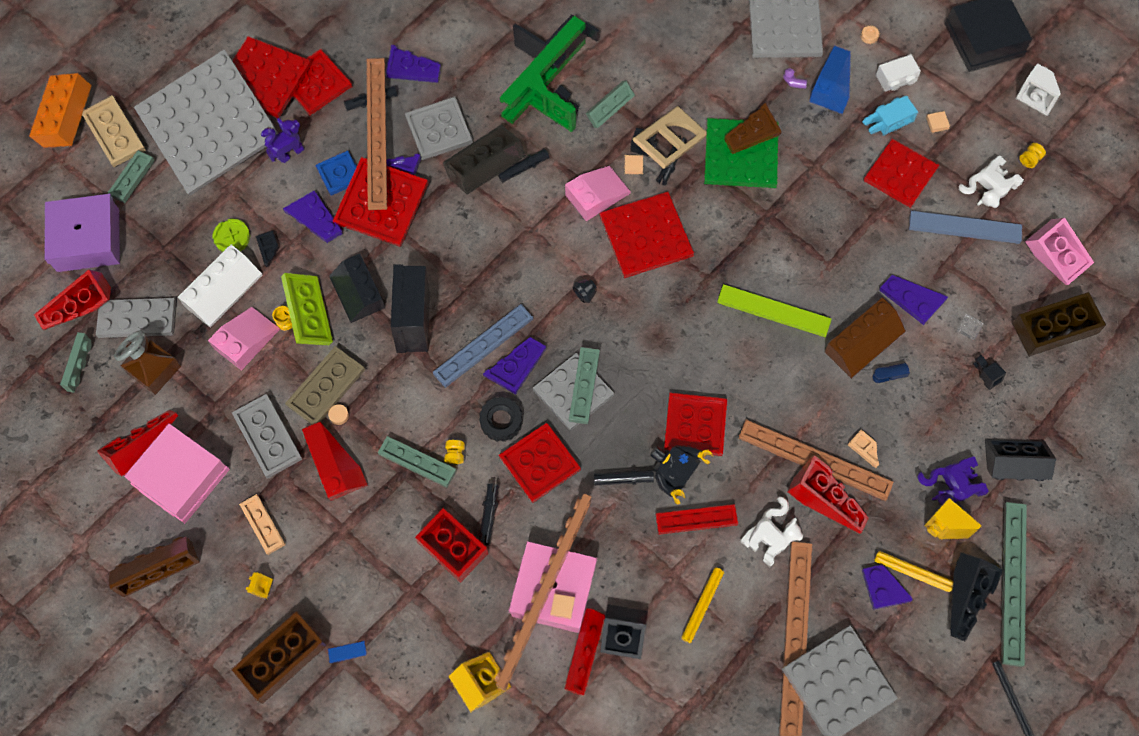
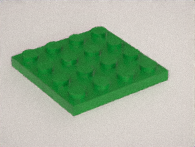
(748, 168)

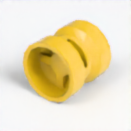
(1032, 155)
(279, 315)
(454, 452)

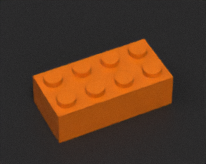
(60, 110)

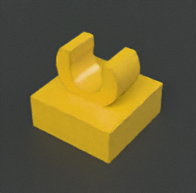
(259, 585)

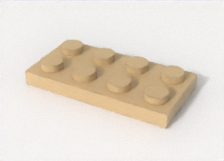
(113, 131)

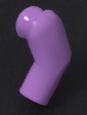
(793, 81)

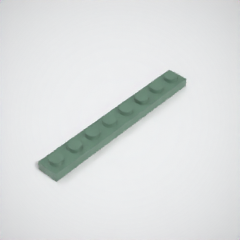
(1014, 585)

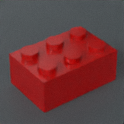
(451, 545)

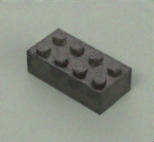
(484, 159)

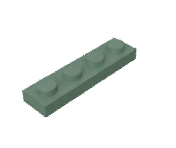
(584, 385)
(417, 461)

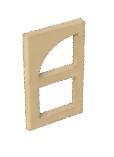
(675, 117)

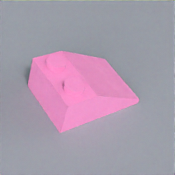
(595, 191)
(1060, 250)
(243, 337)

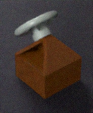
(146, 361)

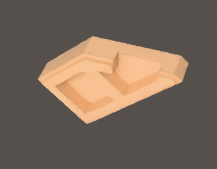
(865, 447)

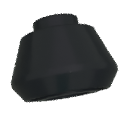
(584, 290)

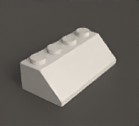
(220, 286)

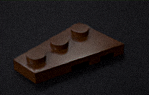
(755, 130)

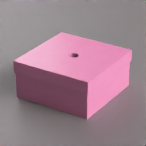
(176, 473)
(572, 581)

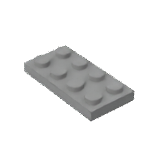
(125, 317)
(266, 436)

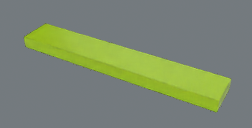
(774, 310)

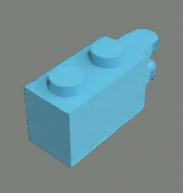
(892, 116)

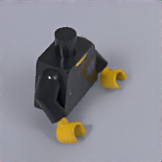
(676, 467)

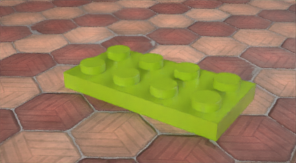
(306, 309)

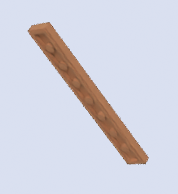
(801, 454)

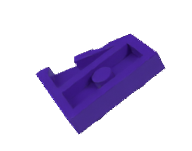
(884, 588)

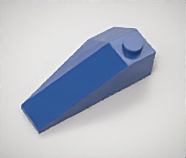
(834, 81)

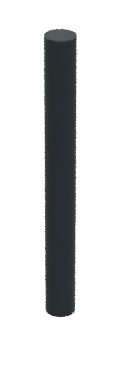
(1012, 699)

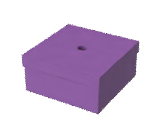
(82, 233)

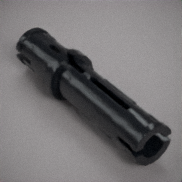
(361, 100)
(527, 163)
(665, 173)
(628, 477)
(490, 505)

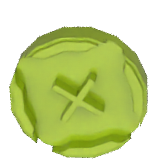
(231, 233)

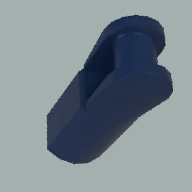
(891, 373)

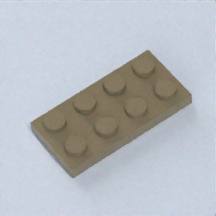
(325, 386)

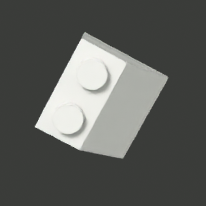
(1040, 90)

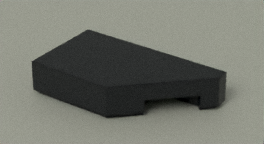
(268, 246)

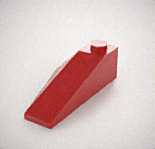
(78, 299)
(124, 453)
(334, 465)
(820, 491)

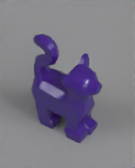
(283, 142)
(957, 479)

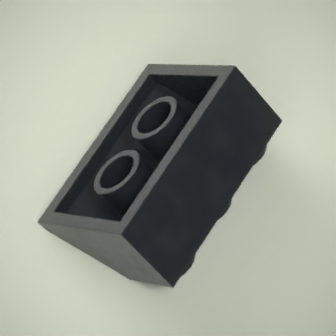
(356, 288)
(1019, 459)

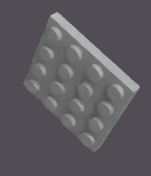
(785, 28)
(839, 683)

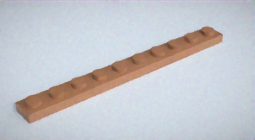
(376, 135)
(539, 598)
(795, 634)

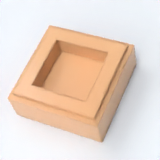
(937, 121)
(633, 164)
(562, 606)

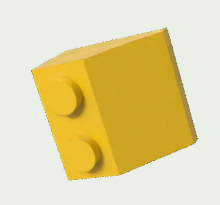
(952, 522)
(477, 681)

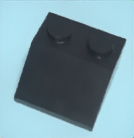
(624, 631)

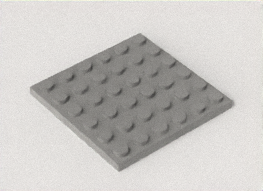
(206, 122)

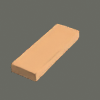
(262, 524)

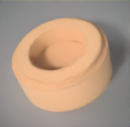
(870, 34)
(338, 414)

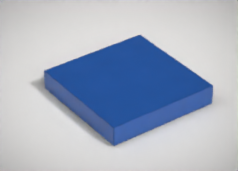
(337, 172)

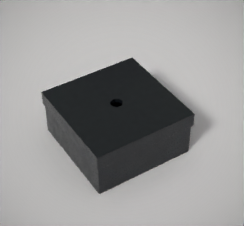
(987, 32)
(410, 308)

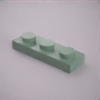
(610, 104)
(131, 176)
(76, 362)

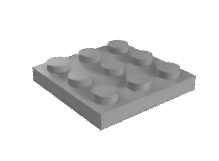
(438, 128)
(558, 388)

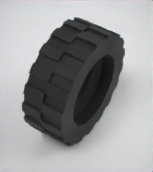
(507, 432)

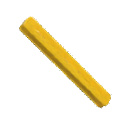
(914, 571)
(702, 605)

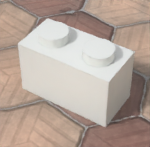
(898, 73)

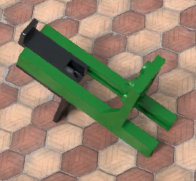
(548, 61)

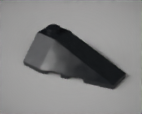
(971, 586)

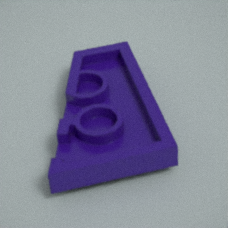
(410, 67)
(314, 215)
(912, 298)
(517, 366)

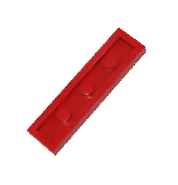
(696, 519)
(585, 652)

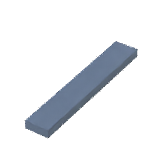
(965, 227)
(482, 346)

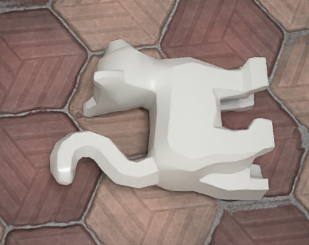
(993, 180)
(771, 535)

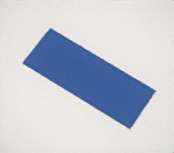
(347, 652)

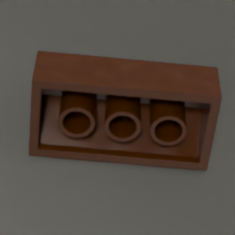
(866, 338)
(153, 567)

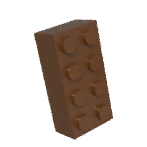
(278, 658)

